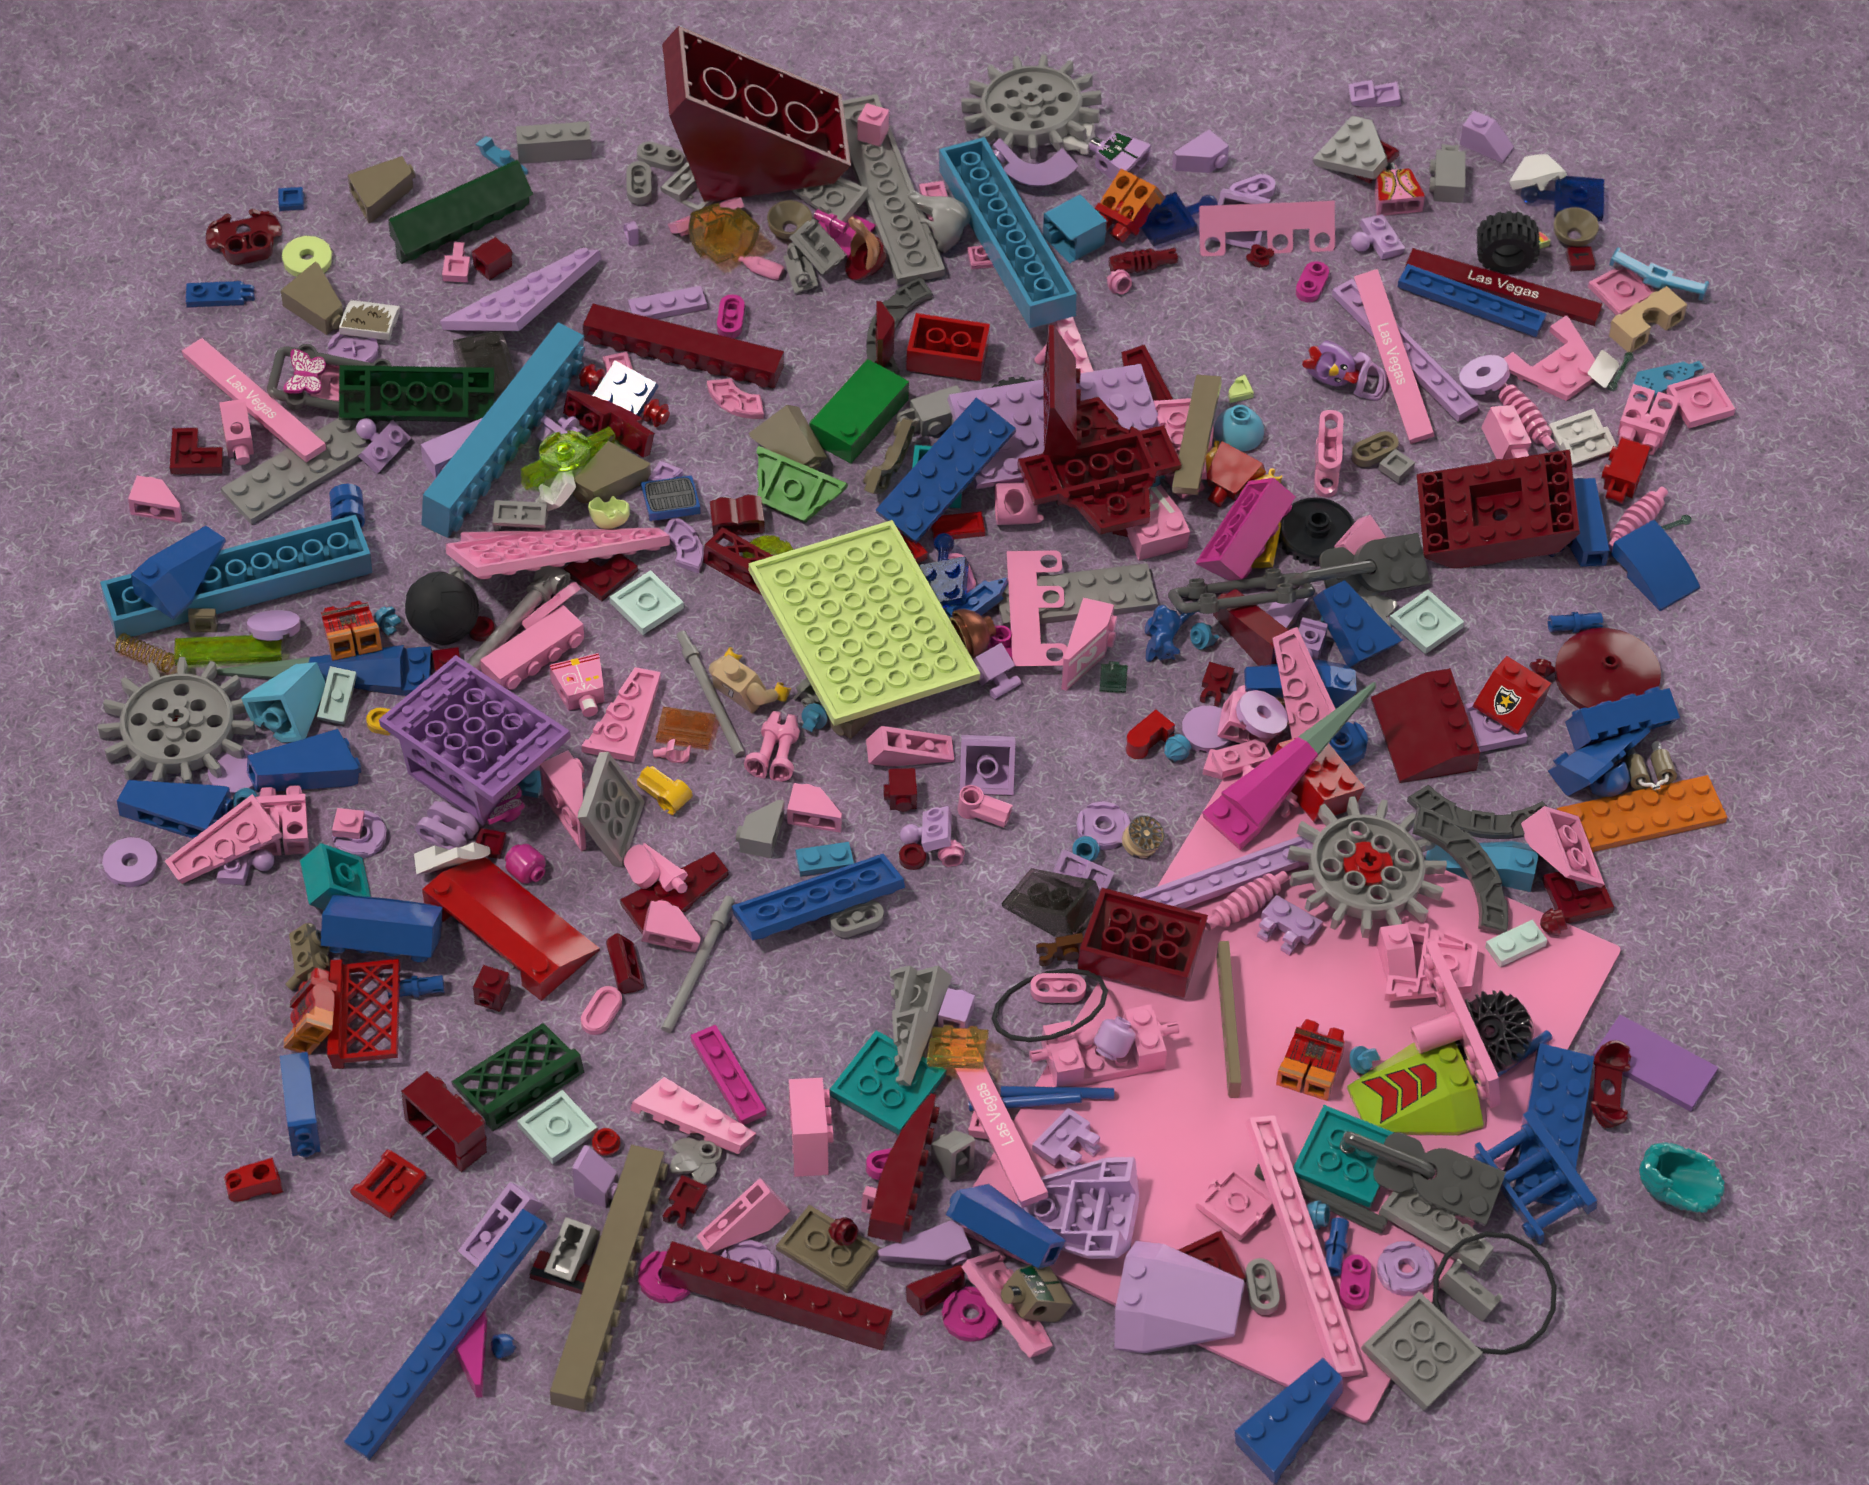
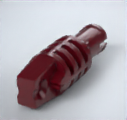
(1142, 260)

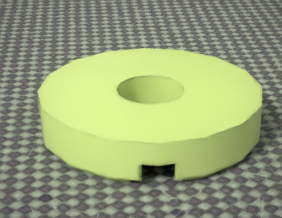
(306, 245)

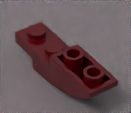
(599, 414)

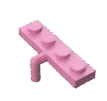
(1070, 334)

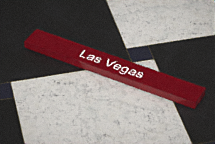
(1509, 288)

